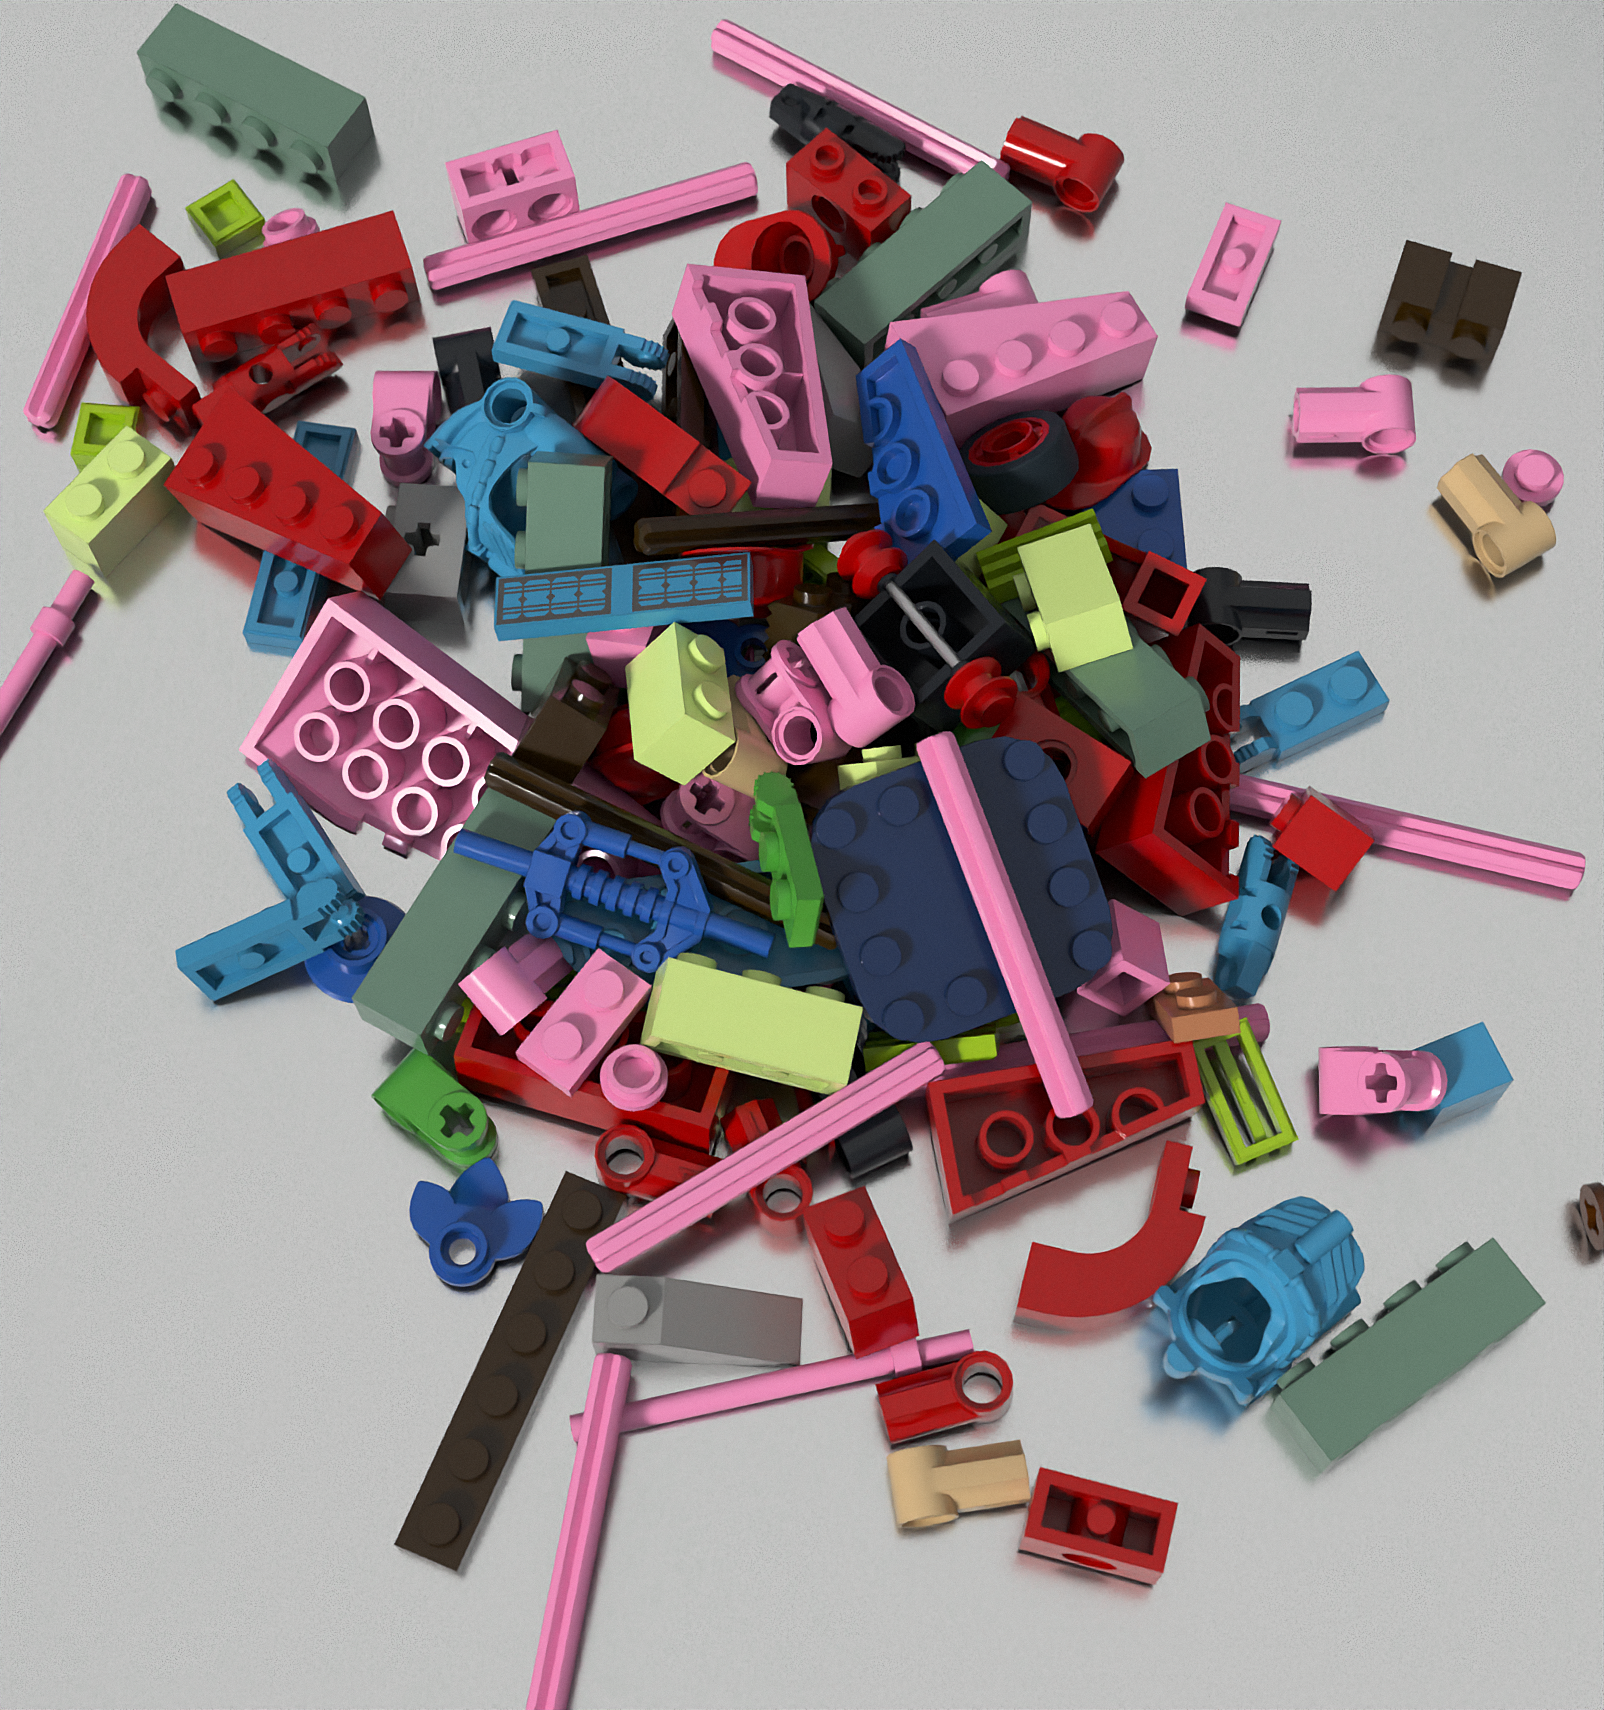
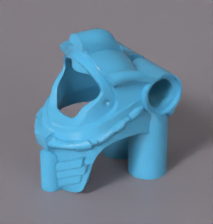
(486, 449)
(1262, 1296)

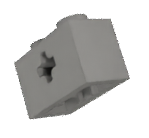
(438, 571)

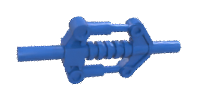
(552, 872)

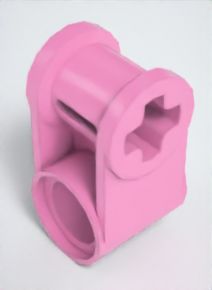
(402, 421)
(786, 700)
(719, 822)
(1378, 1081)

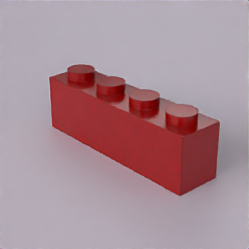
(292, 284)

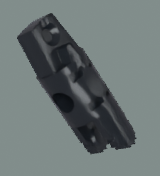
(808, 114)

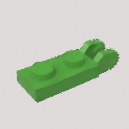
(787, 853)

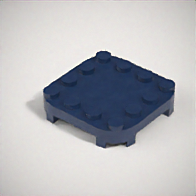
(908, 911)

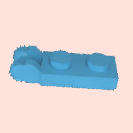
(576, 349)
(1310, 710)
(290, 836)
(271, 939)

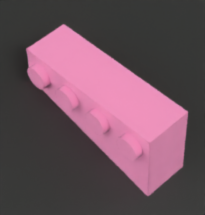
(1028, 356)
(761, 376)

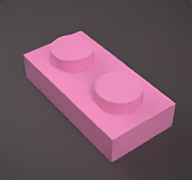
(1232, 264)
(584, 1022)

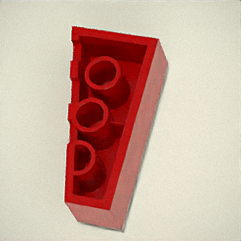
(279, 497)
(1176, 824)
(683, 1116)
(1003, 1137)

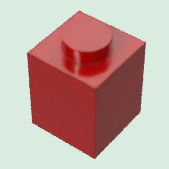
(1320, 836)

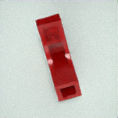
(121, 315)
(660, 451)
(1146, 583)
(1107, 1288)

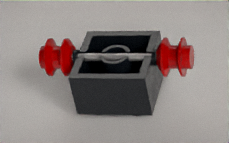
(936, 630)

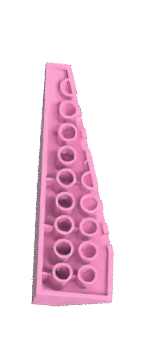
(398, 734)

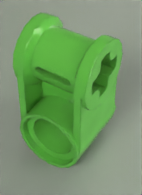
(432, 1103)

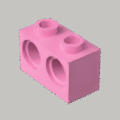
(512, 186)

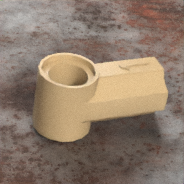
(1502, 526)
(747, 756)
(939, 1483)

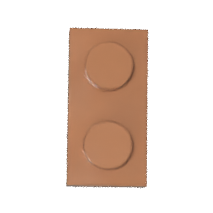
(1193, 1009)

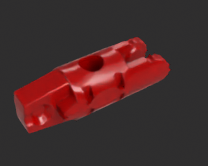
(276, 371)

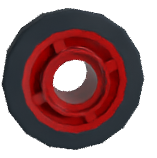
(1020, 460)

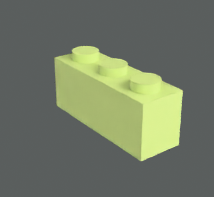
(751, 1024)

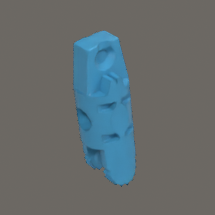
(1254, 920)

